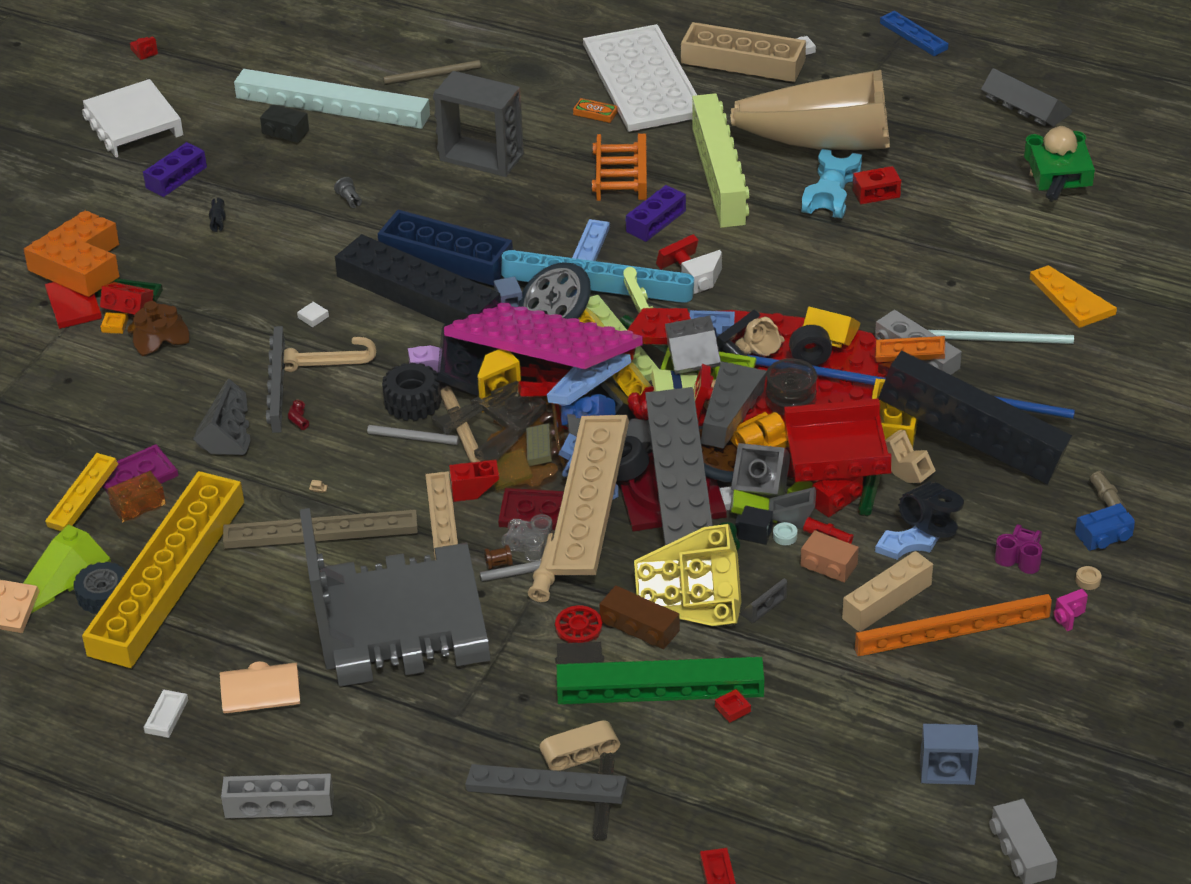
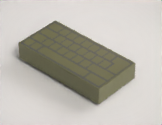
(539, 444)

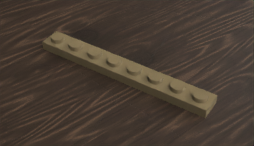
(324, 529)

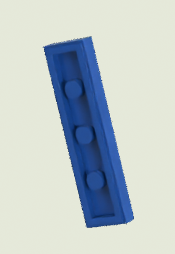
(914, 33)

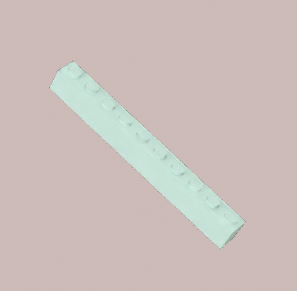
(332, 98)

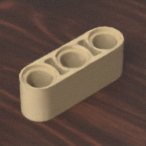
(579, 745)

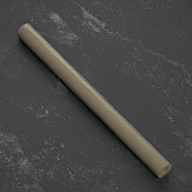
(431, 72)

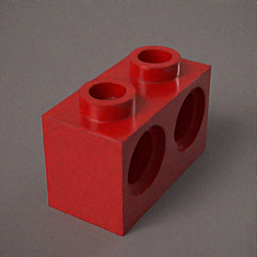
(124, 297)

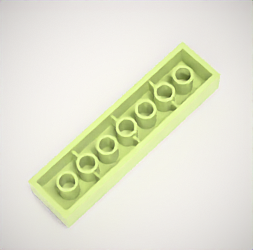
(720, 160)

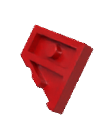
(702, 387)

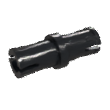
(217, 214)

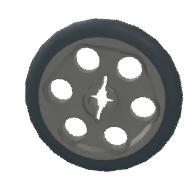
(547, 298)

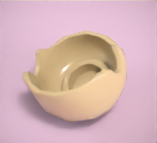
(1060, 140)

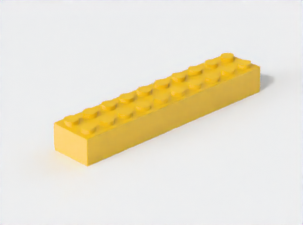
(163, 570)

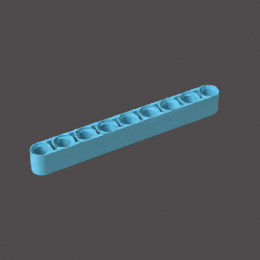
(602, 275)

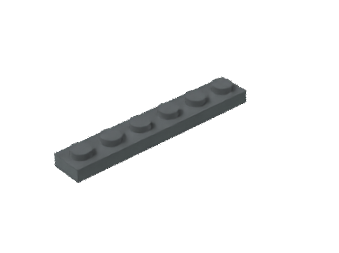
(275, 385)
(546, 783)

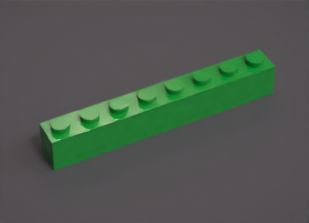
(659, 680)

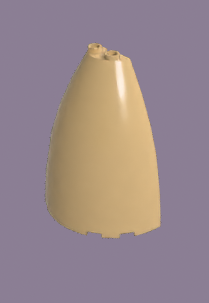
(820, 114)

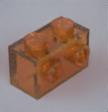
(136, 496)

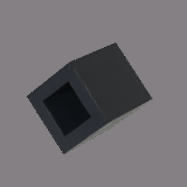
(755, 525)

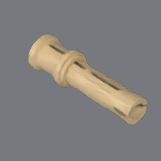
(542, 578)

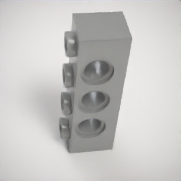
(896, 326)
(277, 795)

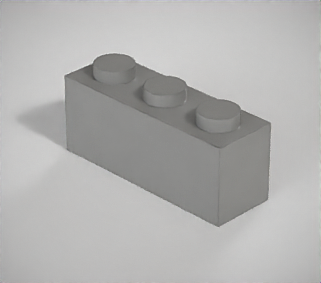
(1023, 842)

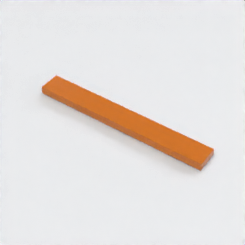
(952, 625)

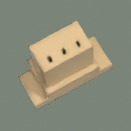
(318, 486)

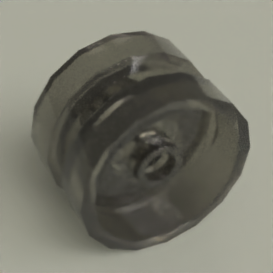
(790, 384)

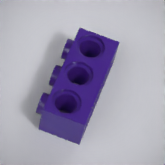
(174, 169)
(655, 213)

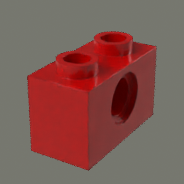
(876, 185)

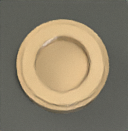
(1088, 578)

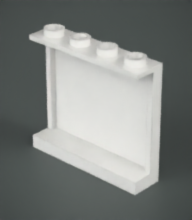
(130, 114)

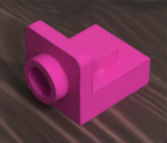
(1069, 607)

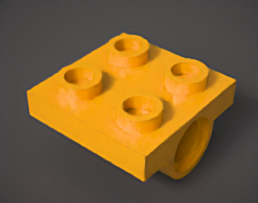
(762, 430)

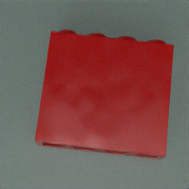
(836, 440)

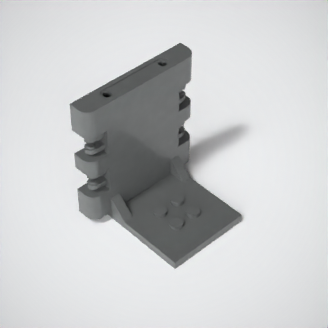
(395, 610)

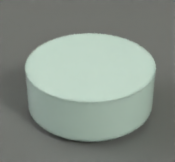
(785, 533)

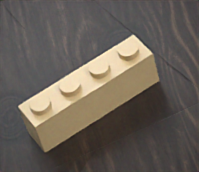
(887, 591)

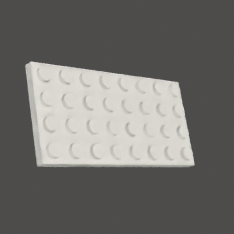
(642, 77)

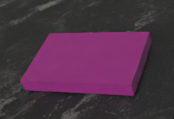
(146, 460)

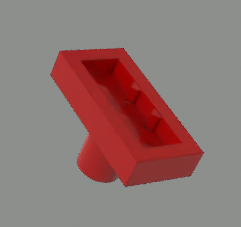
(677, 252)

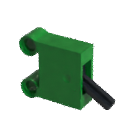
(1055, 171)

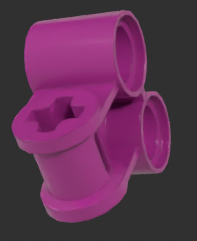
(1020, 548)

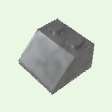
(692, 344)
(761, 470)

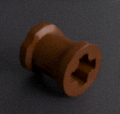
(498, 557)

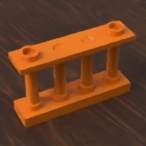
(638, 160)

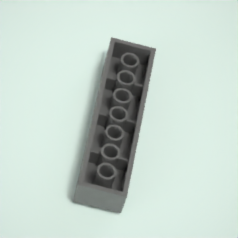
(678, 462)

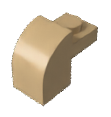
(906, 463)

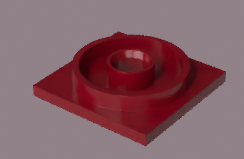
(642, 499)

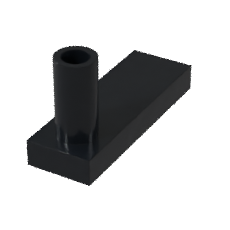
(726, 340)

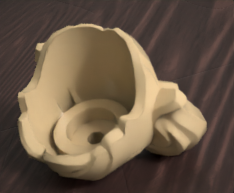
(760, 338)

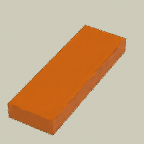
(919, 347)

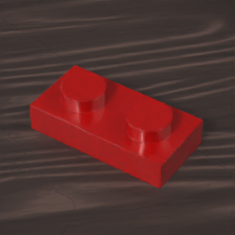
(717, 866)

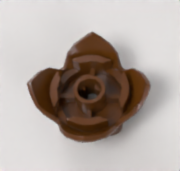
(154, 325)

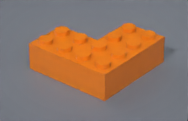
(77, 254)

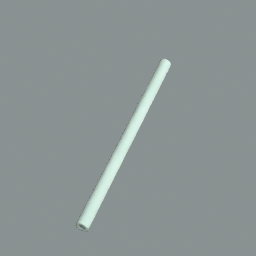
(1006, 337)

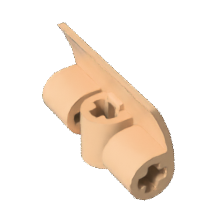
(259, 687)

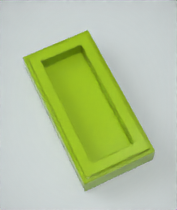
(741, 499)

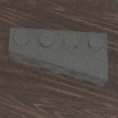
(731, 398)

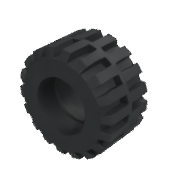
(411, 391)

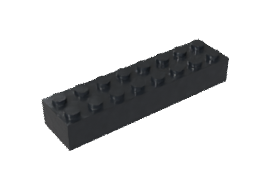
(412, 281)
(974, 417)

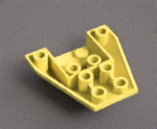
(694, 576)

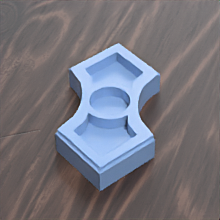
(898, 543)

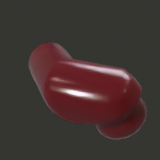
(296, 414)

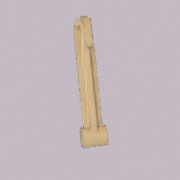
(294, 359)

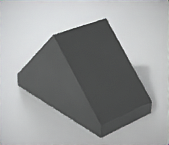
(793, 507)

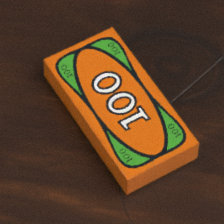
(595, 110)

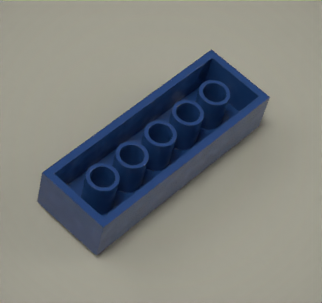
(446, 245)

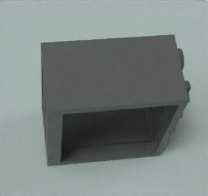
(485, 95)

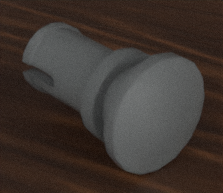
(346, 189)

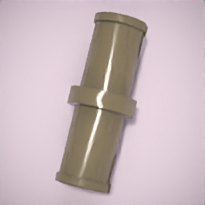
(1106, 491)

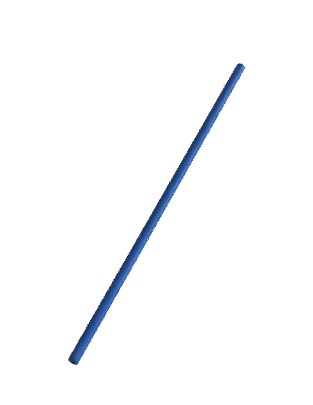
(868, 379)

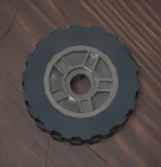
(96, 584)

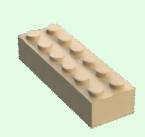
(743, 52)

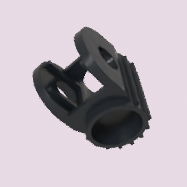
(924, 509)

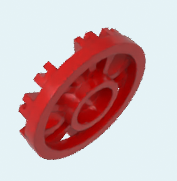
(578, 624)

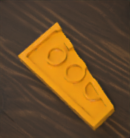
(1071, 298)

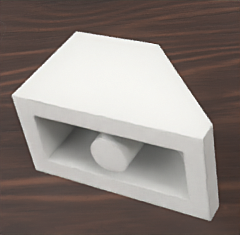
(704, 270)

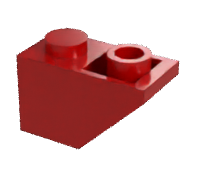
(472, 479)

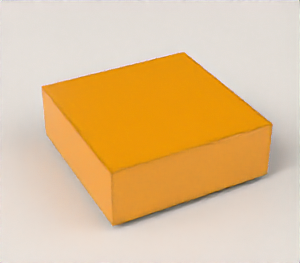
(114, 323)

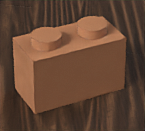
(829, 556)

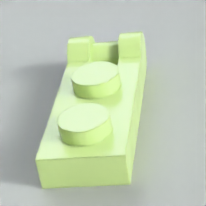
(637, 294)

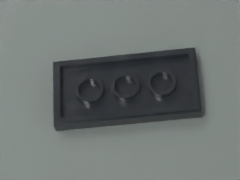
(460, 362)

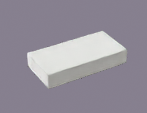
(166, 713)

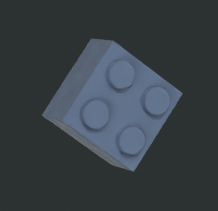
(949, 754)

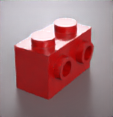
(836, 493)

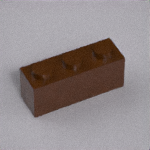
(639, 617)

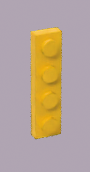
(81, 492)

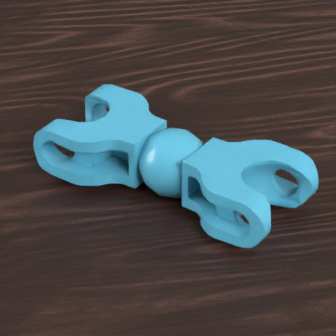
(830, 191)

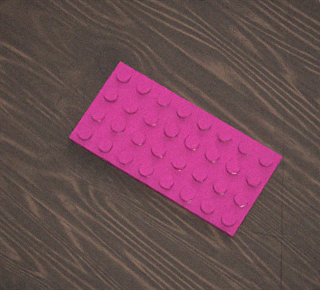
(543, 335)

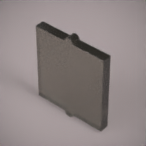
(579, 653)

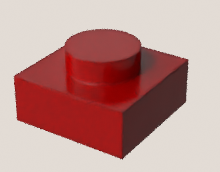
(732, 705)

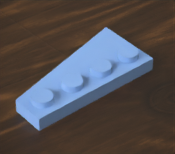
(580, 381)

